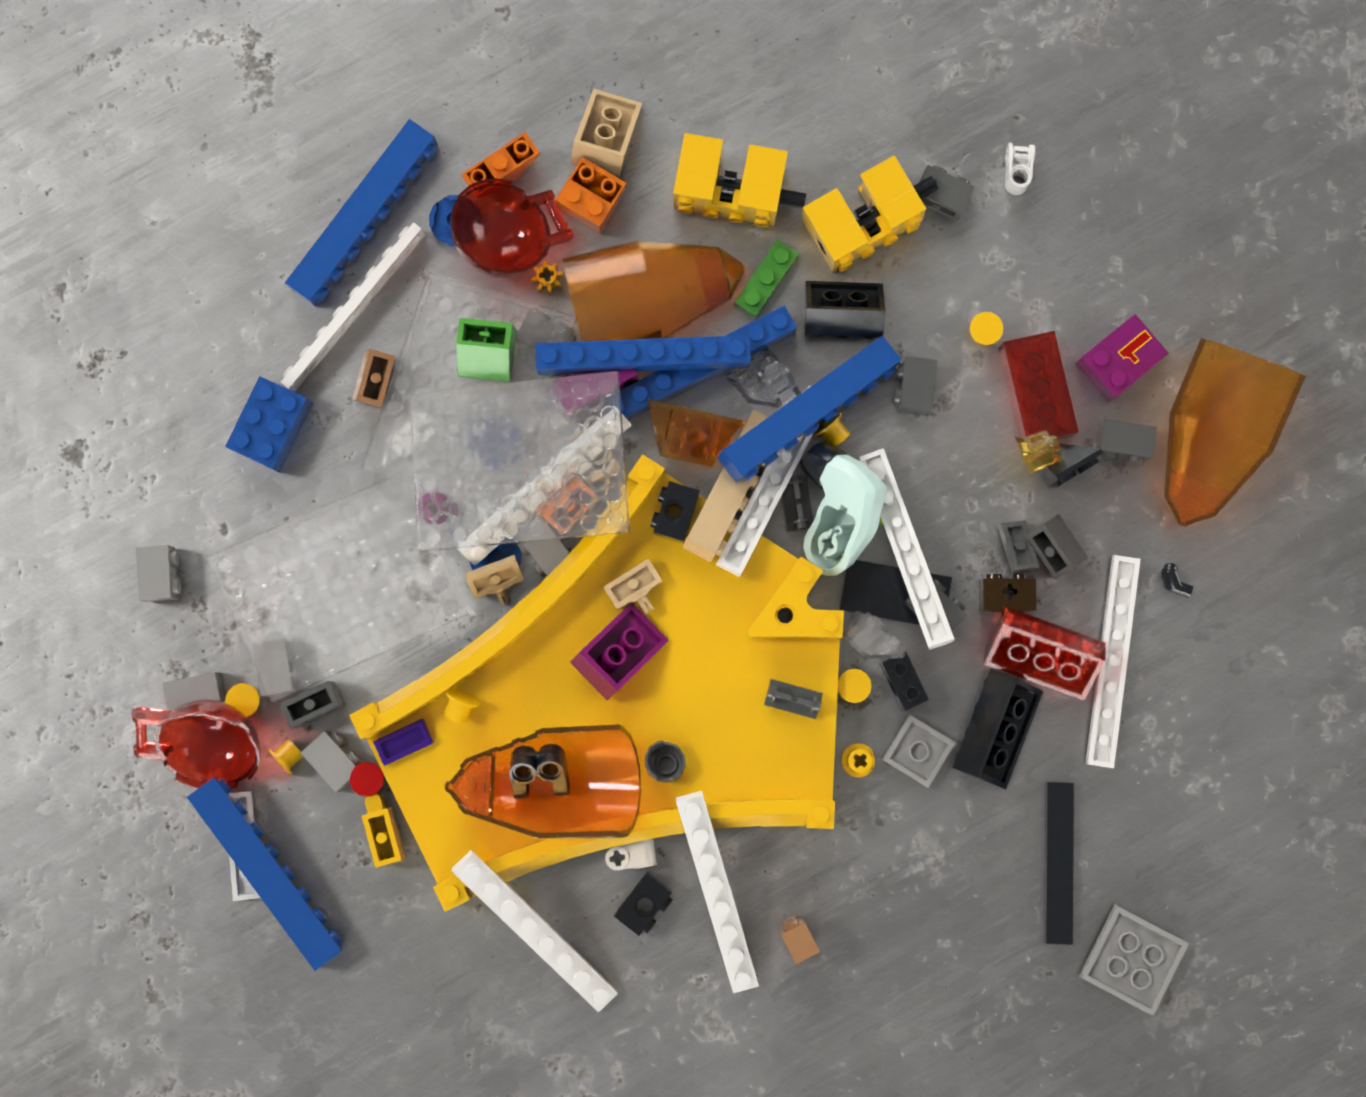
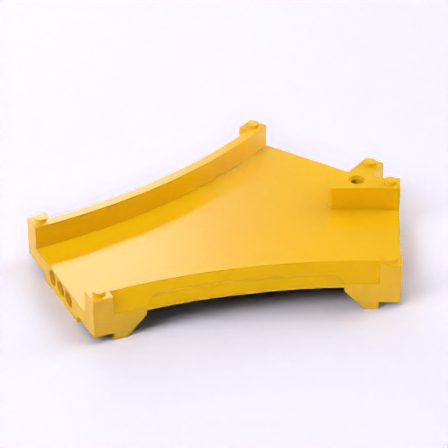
(695, 692)

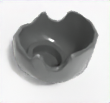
(664, 762)

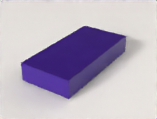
(403, 742)

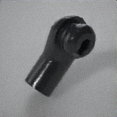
(1172, 581)

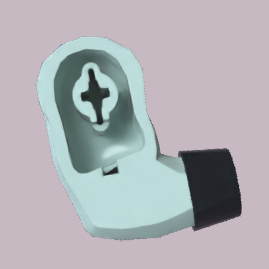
(848, 511)

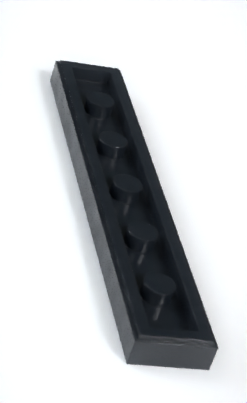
(1059, 863)

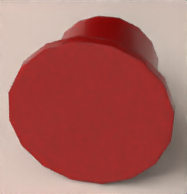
(366, 779)

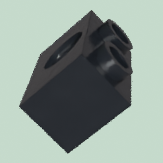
(676, 528)
(904, 682)
(632, 916)

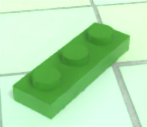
(766, 278)

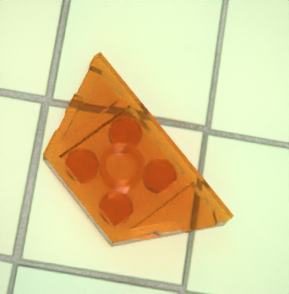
(691, 433)

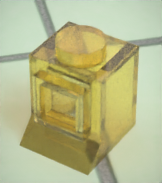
(1038, 450)

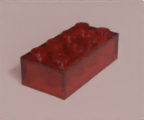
(1038, 386)
(1045, 653)

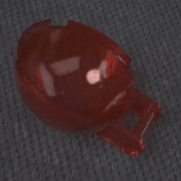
(503, 227)
(200, 742)

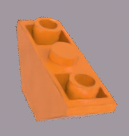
(505, 163)

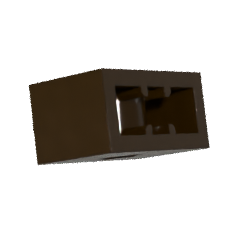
(1023, 598)

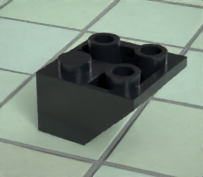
(1071, 459)

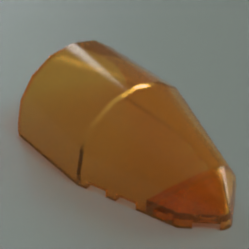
(648, 288)
(1223, 427)
(601, 778)

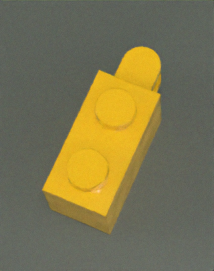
(382, 832)

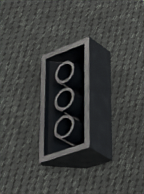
(998, 728)

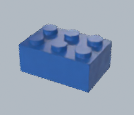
(269, 424)

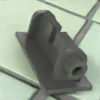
(797, 504)
(793, 699)

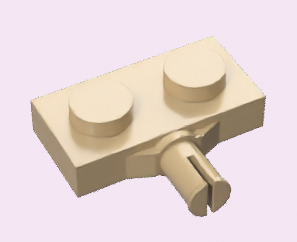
(495, 578)
(634, 586)

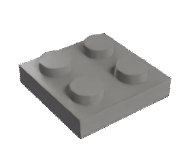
(918, 751)

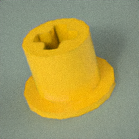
(986, 328)
(833, 431)
(854, 685)
(244, 698)
(459, 705)
(286, 755)
(858, 760)

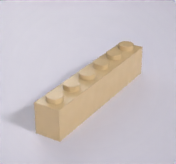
(720, 508)

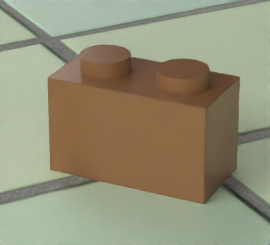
(373, 378)
(798, 939)

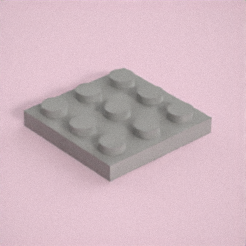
(1133, 960)

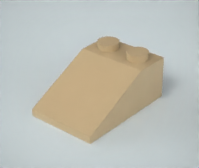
(606, 131)

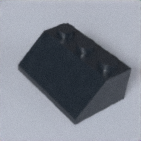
(844, 309)

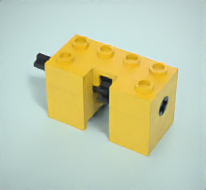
(746, 199)
(893, 209)

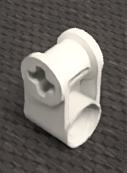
(1018, 163)
(637, 855)

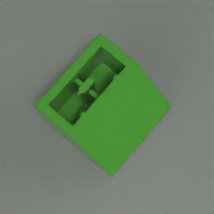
(485, 349)

